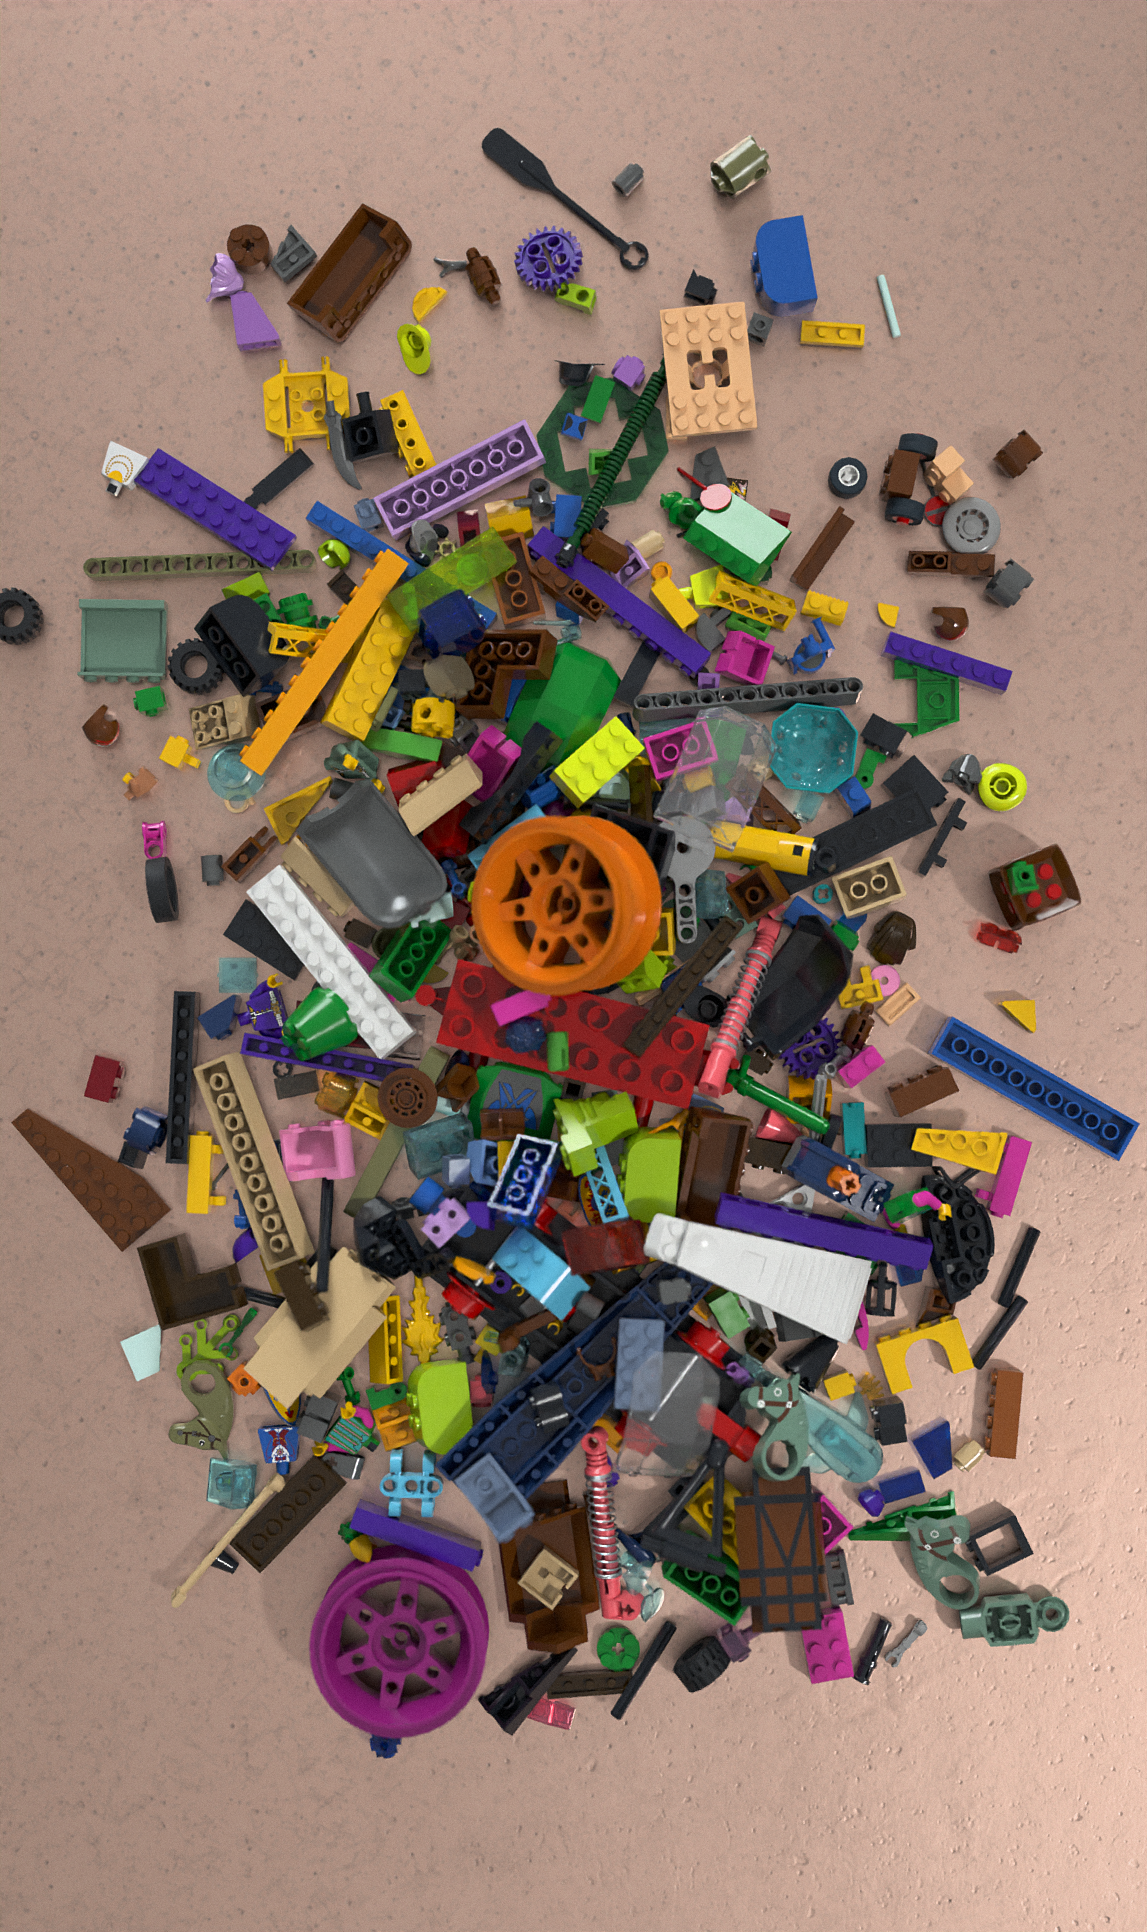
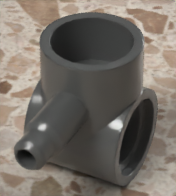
(537, 498)

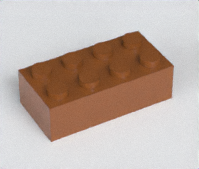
(516, 589)

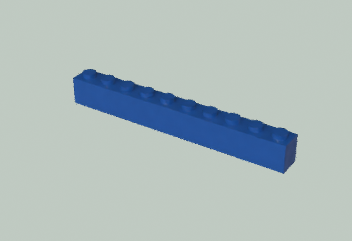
(368, 547)

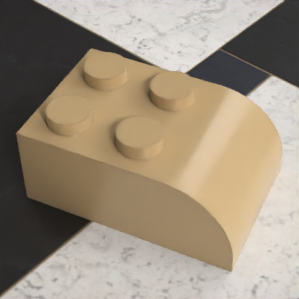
(869, 888)

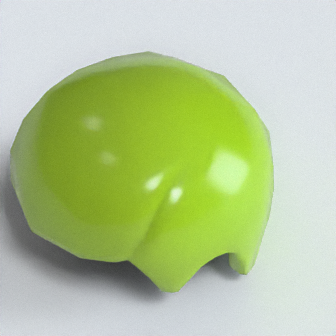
(334, 553)

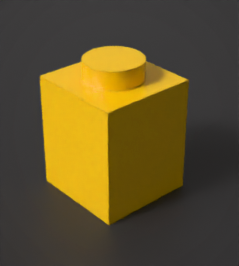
(839, 1384)

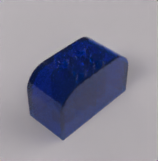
(450, 625)

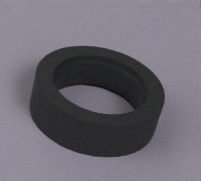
(161, 889)

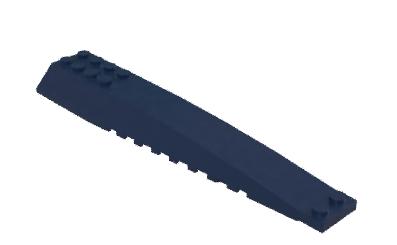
(509, 1425)

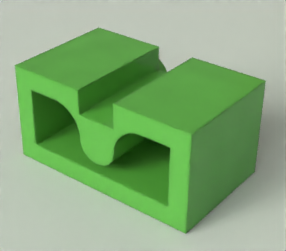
(727, 1312)

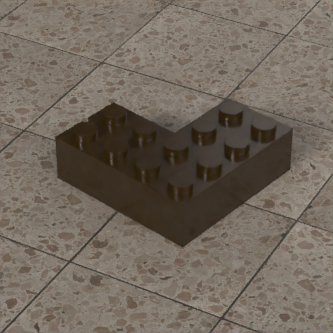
(180, 1292)

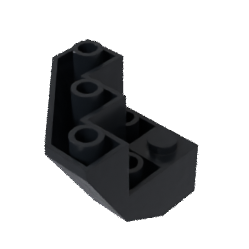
(375, 1242)

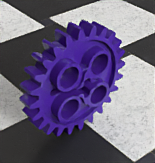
(566, 251)
(812, 1053)

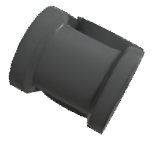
(346, 1464)

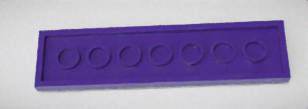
(215, 509)

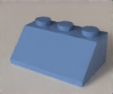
(483, 1161)

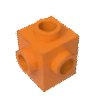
(239, 1384)

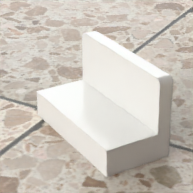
(758, 1315)

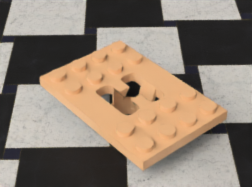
(712, 407)

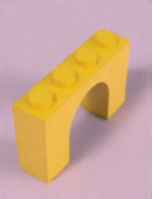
(893, 1349)

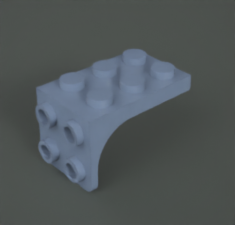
(495, 1498)

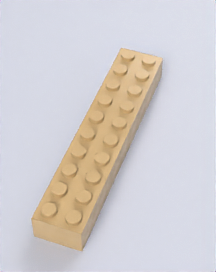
(253, 1160)

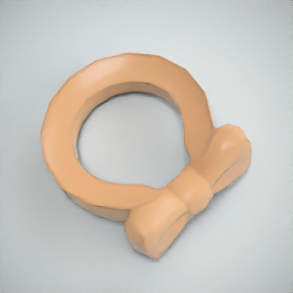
(250, 801)

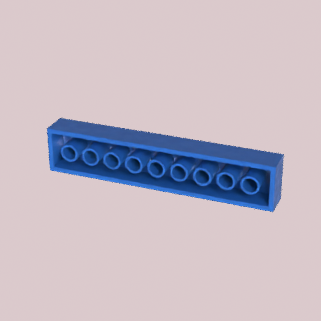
(1033, 1088)

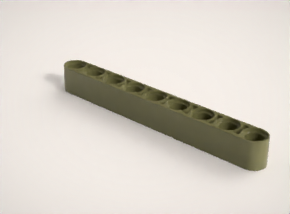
(391, 1142)

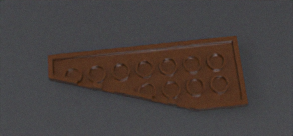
(108, 1190)

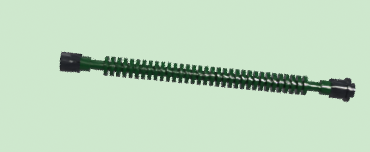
(612, 467)

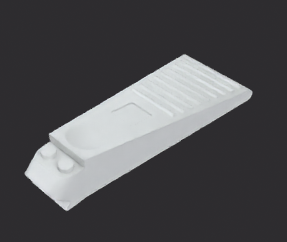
(790, 1279)

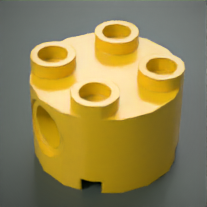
(433, 717)

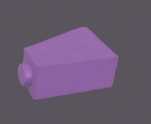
(251, 324)

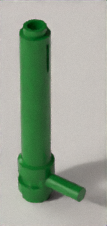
(749, 1087)

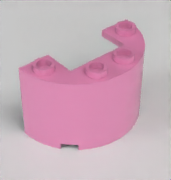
(318, 1151)

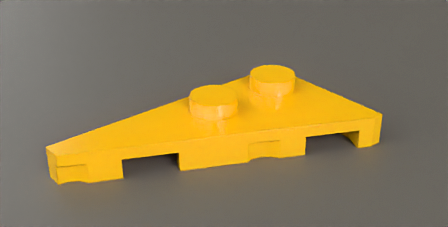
(291, 811)

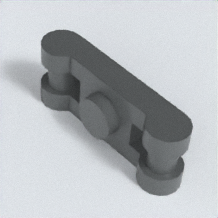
(838, 1579)

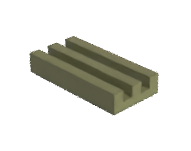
(384, 709)

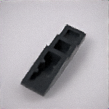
(636, 675)

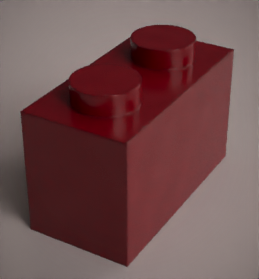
(104, 1079)

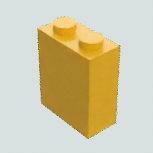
(673, 604)

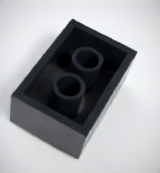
(891, 1145)

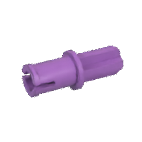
(740, 1374)

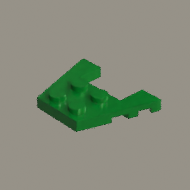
(935, 698)

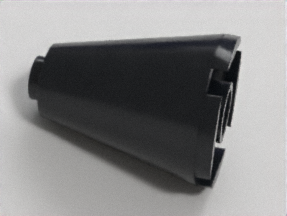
(812, 1362)

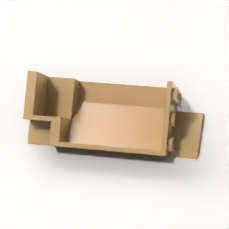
(312, 1360)

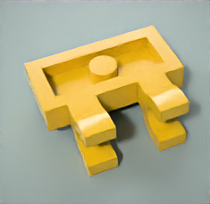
(856, 994)

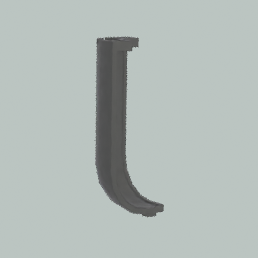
(375, 857)

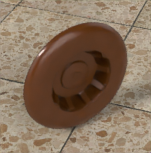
(407, 1098)

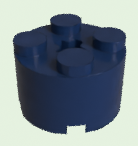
(147, 1130)

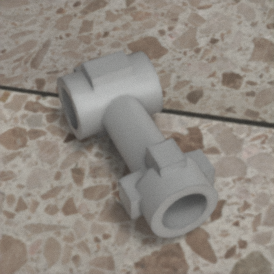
(830, 1069)

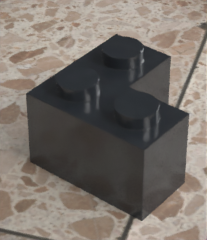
(886, 735)
(890, 1420)

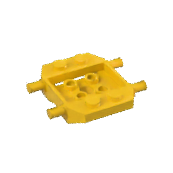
(303, 388)

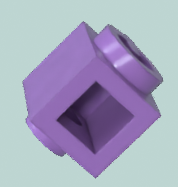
(629, 372)

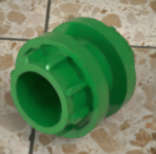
(296, 610)

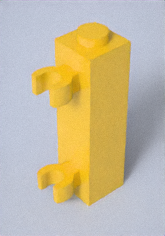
(201, 1174)

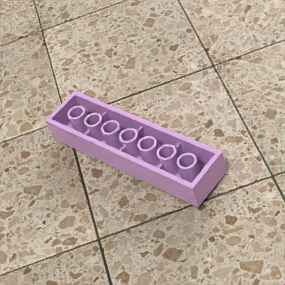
(460, 479)

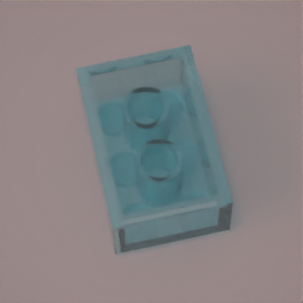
(432, 1140)

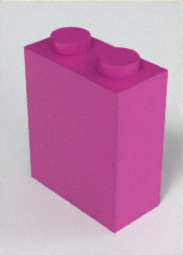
(519, 1006)
(859, 1066)

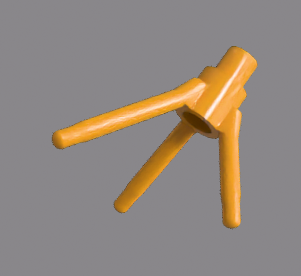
(677, 1121)

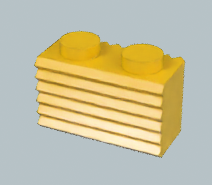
(822, 606)

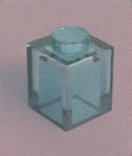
(808, 806)

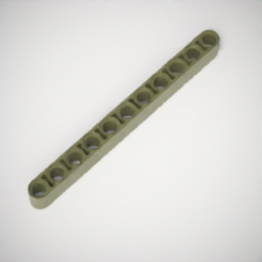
(190, 562)

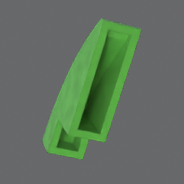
(403, 745)

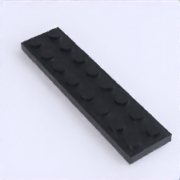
(867, 836)

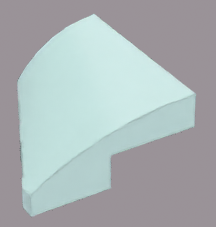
(144, 1352)

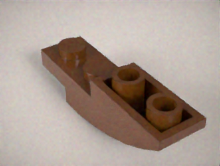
(951, 564)
(568, 592)

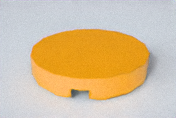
(474, 1270)

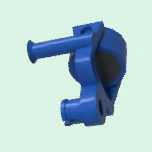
(810, 654)

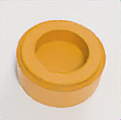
(661, 569)

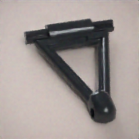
(685, 1548)

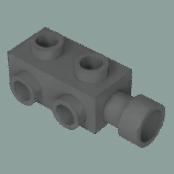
(455, 1327)

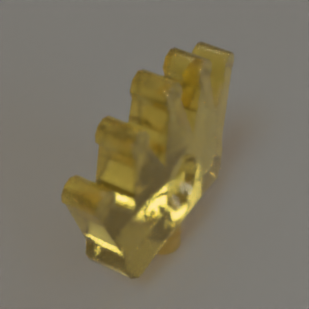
(869, 1387)

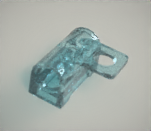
(514, 1361)

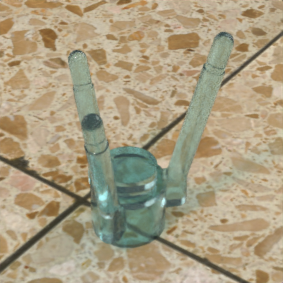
(569, 633)

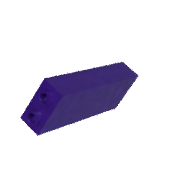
(417, 1535)

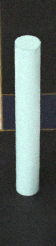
(888, 306)

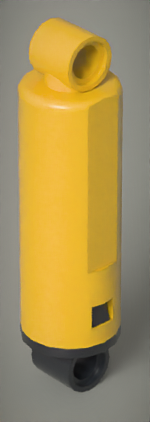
(781, 850)

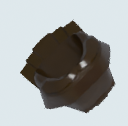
(893, 938)

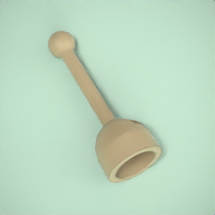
(457, 935)

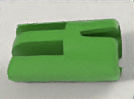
(557, 1051)

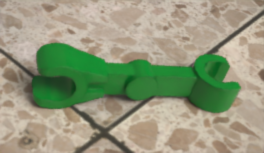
(249, 1316)

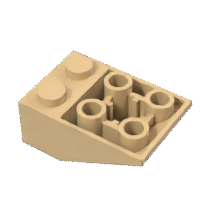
(224, 721)

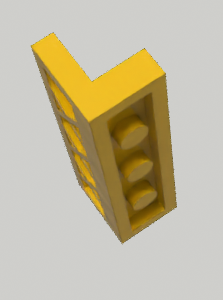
(758, 595)
(299, 634)

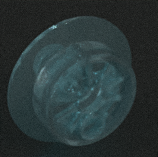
(232, 778)

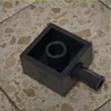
(369, 432)

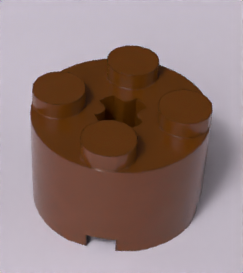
(248, 237)
(1017, 453)

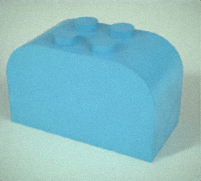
(540, 1272)

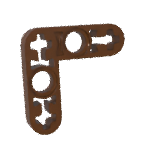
(510, 1336)

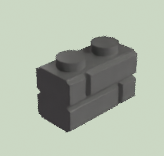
(673, 1290)

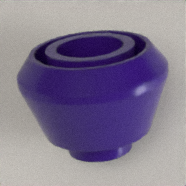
(872, 1501)

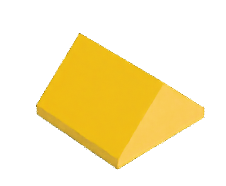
(508, 518)

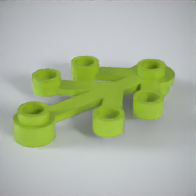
(204, 1350)

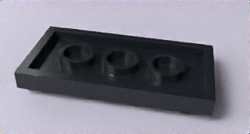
(258, 936)

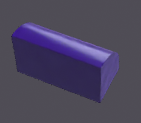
(480, 1215)

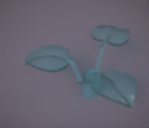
(636, 1580)

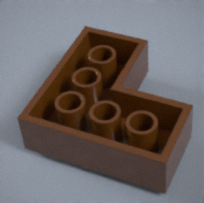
(498, 660)

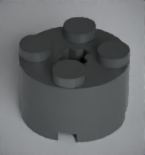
(1008, 583)

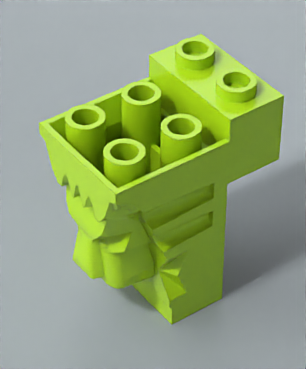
(592, 1124)

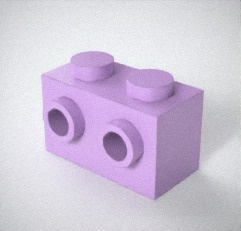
(445, 1222)

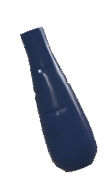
(633, 1548)

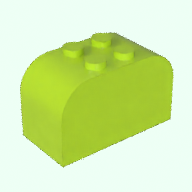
(649, 1173)
(439, 1404)

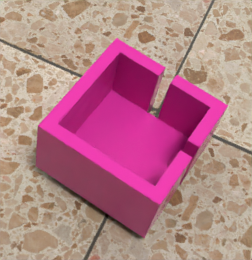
(744, 661)

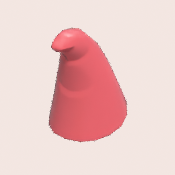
(776, 1128)

